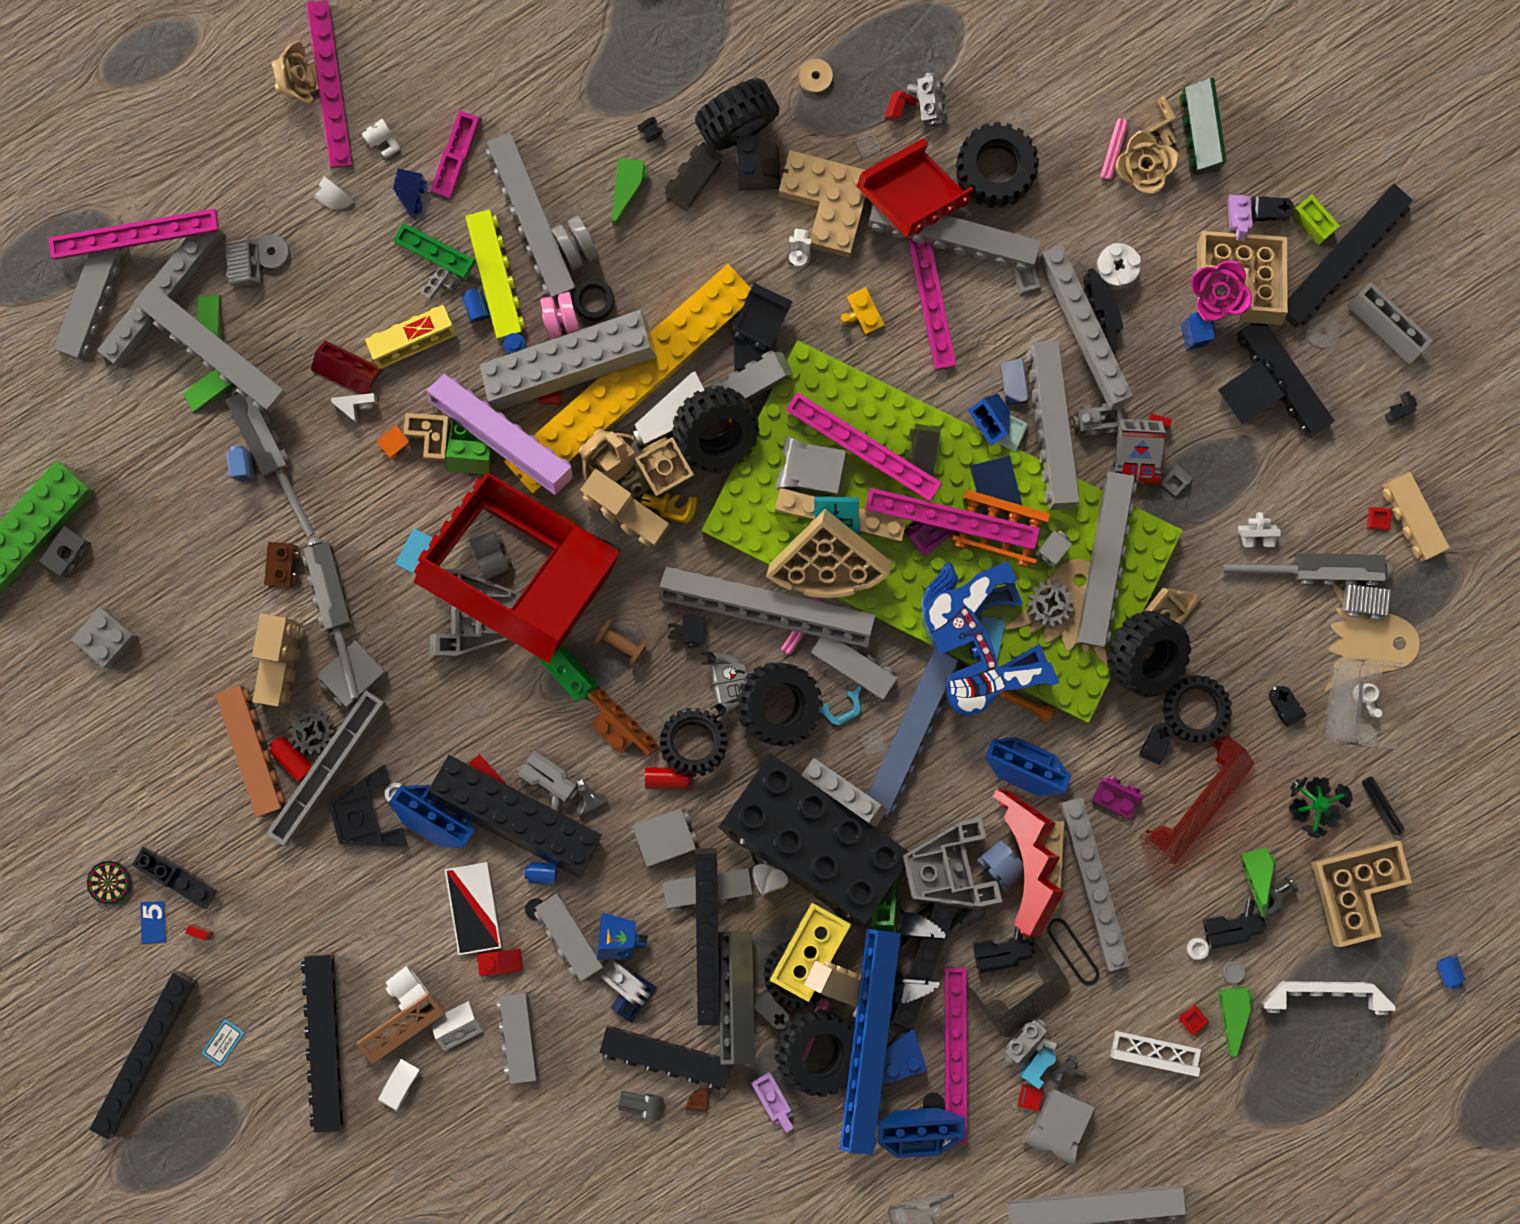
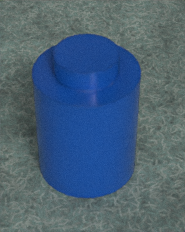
(476, 305)
(514, 342)
(541, 873)
(1451, 972)

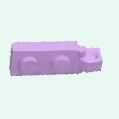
(1240, 215)
(773, 1100)

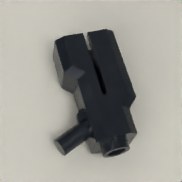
(1247, 924)
(1017, 950)

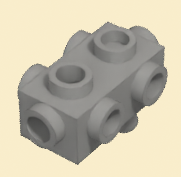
(930, 94)
(1091, 419)
(1033, 1039)

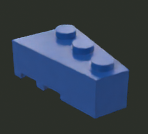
(903, 1058)

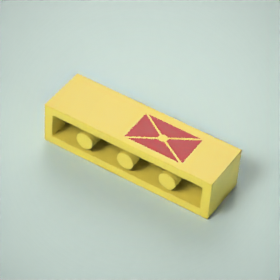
(410, 337)

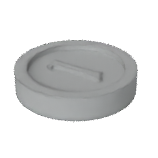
(1233, 972)

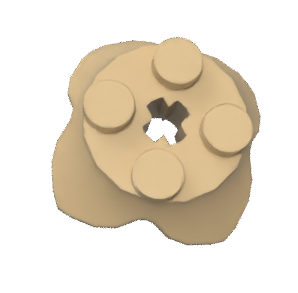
(294, 75)
(1142, 148)
(595, 447)

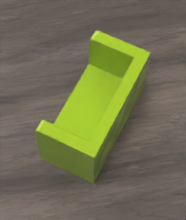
(1315, 219)

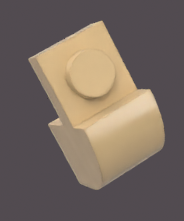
(618, 459)

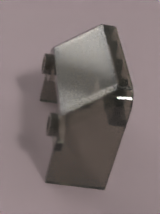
(1012, 1020)

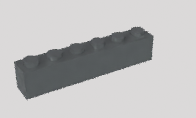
(736, 997)

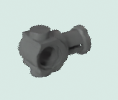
(1278, 894)

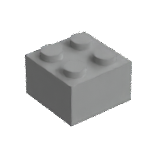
(104, 637)

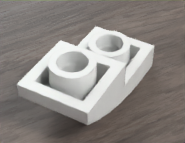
(398, 1085)

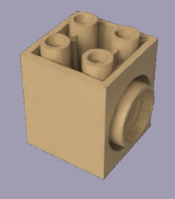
(664, 465)

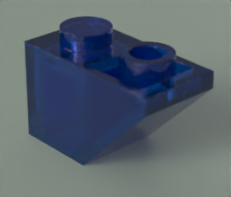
(409, 189)

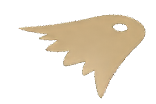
(1069, 627)
(1373, 638)

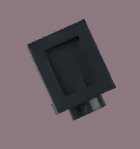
(1399, 411)

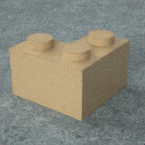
(433, 429)

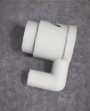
(378, 134)
(1370, 695)

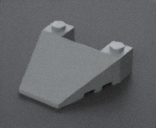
(467, 632)
(942, 873)

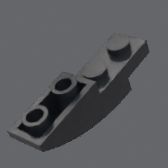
(1104, 303)
(174, 877)

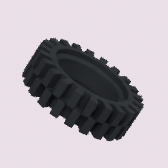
(1222, 704)
(689, 766)
(779, 993)

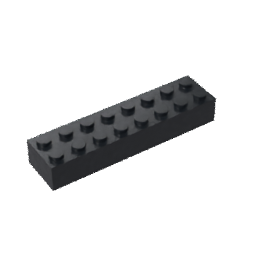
(513, 816)

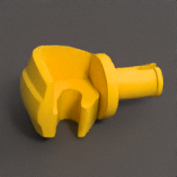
(668, 509)

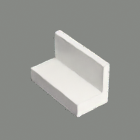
(456, 1026)

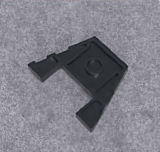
(356, 816)

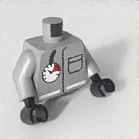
(727, 677)

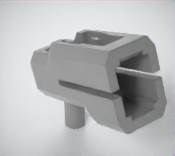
(560, 789)

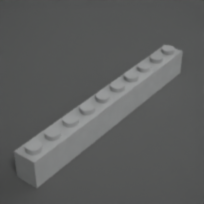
(766, 607)

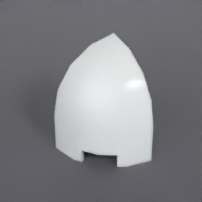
(332, 195)

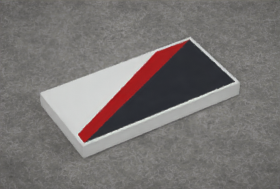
(473, 908)

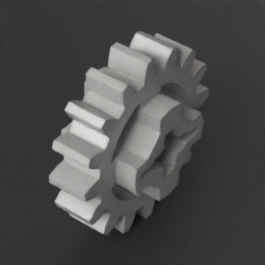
(1059, 606)

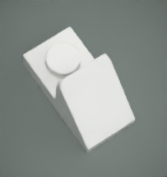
(349, 404)

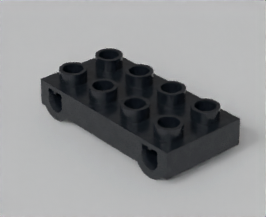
(815, 841)

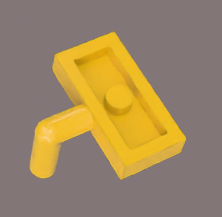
(863, 311)

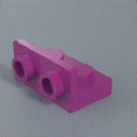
(926, 536)
(1117, 797)

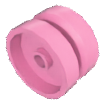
(559, 318)

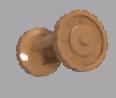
(620, 642)

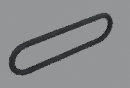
(1065, 956)

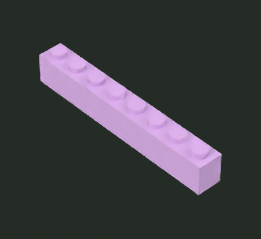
(500, 434)

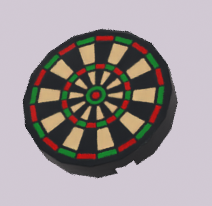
(108, 882)

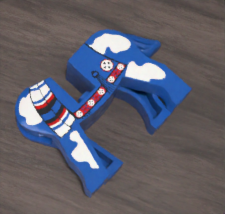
(952, 623)

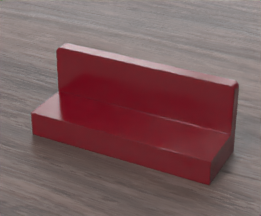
(344, 368)

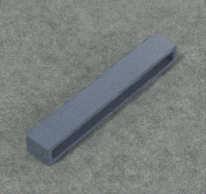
(912, 730)

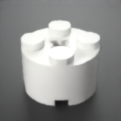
(1129, 266)

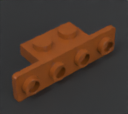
(618, 726)

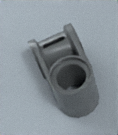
(768, 1007)

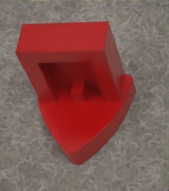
(897, 103)

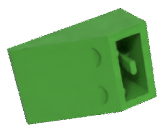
(467, 452)

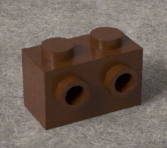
(281, 565)

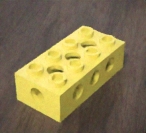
(805, 937)

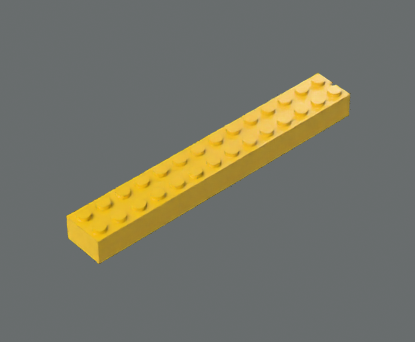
(621, 391)

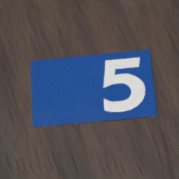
(152, 922)

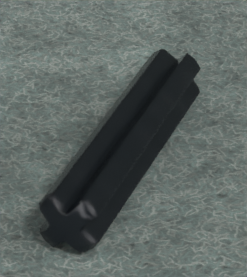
(1383, 805)

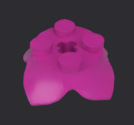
(1235, 301)

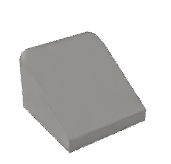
(1176, 480)

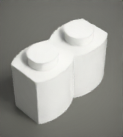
(407, 988)

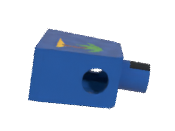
(618, 938)

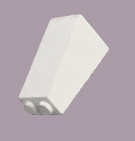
(659, 420)

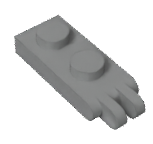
(624, 982)

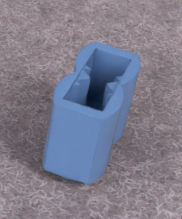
(240, 464)

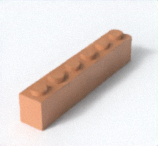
(250, 751)

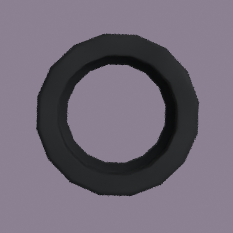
(594, 283)

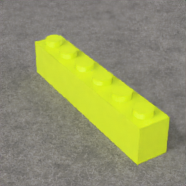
(494, 275)

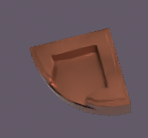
(698, 1100)

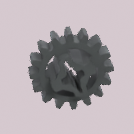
(315, 722)

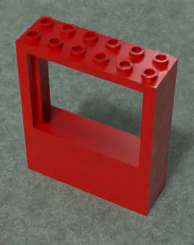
(556, 593)

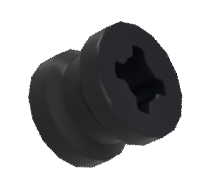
(650, 129)

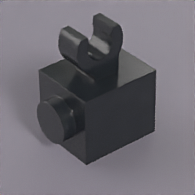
(692, 630)

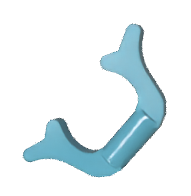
(846, 716)

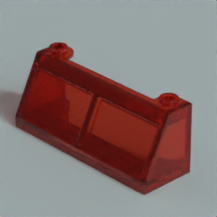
(1235, 765)

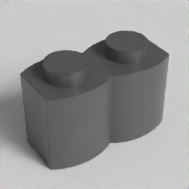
(490, 555)

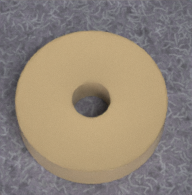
(819, 85)

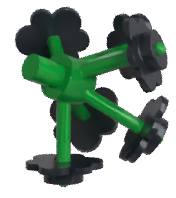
(1325, 814)

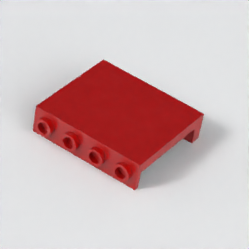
(912, 189)

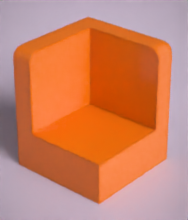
(393, 442)

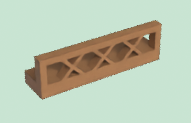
(404, 1031)

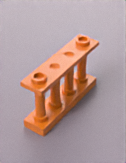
(1014, 511)

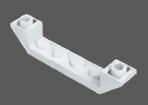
(1376, 999)

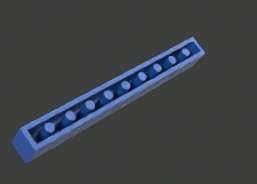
(870, 1042)

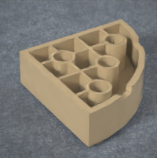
(828, 561)

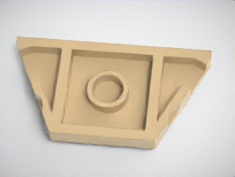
(1173, 604)

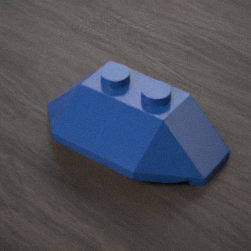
(1027, 766)
(430, 818)
(920, 1132)

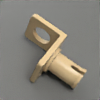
(1163, 128)

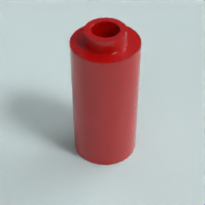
(290, 758)
(666, 779)

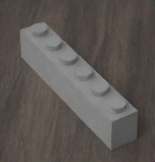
(88, 303)

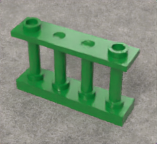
(570, 674)

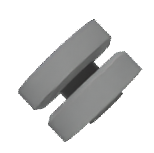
(577, 242)

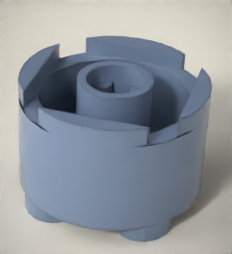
(1002, 865)

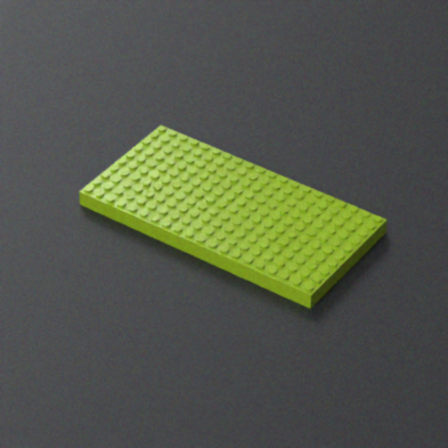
(748, 521)

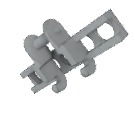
(440, 284)

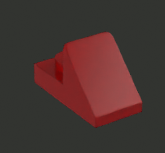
(500, 962)

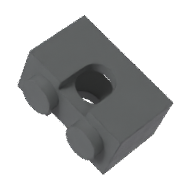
(54, 558)

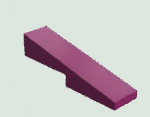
(455, 153)

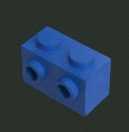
(1197, 332)

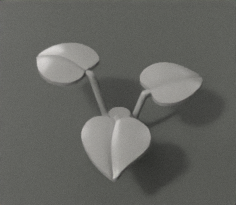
(768, 878)

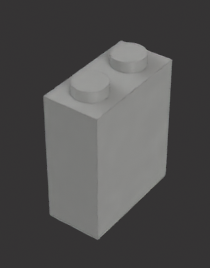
(365, 672)
(665, 837)

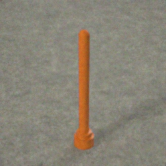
(1043, 711)

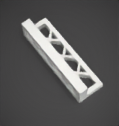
(1156, 1062)

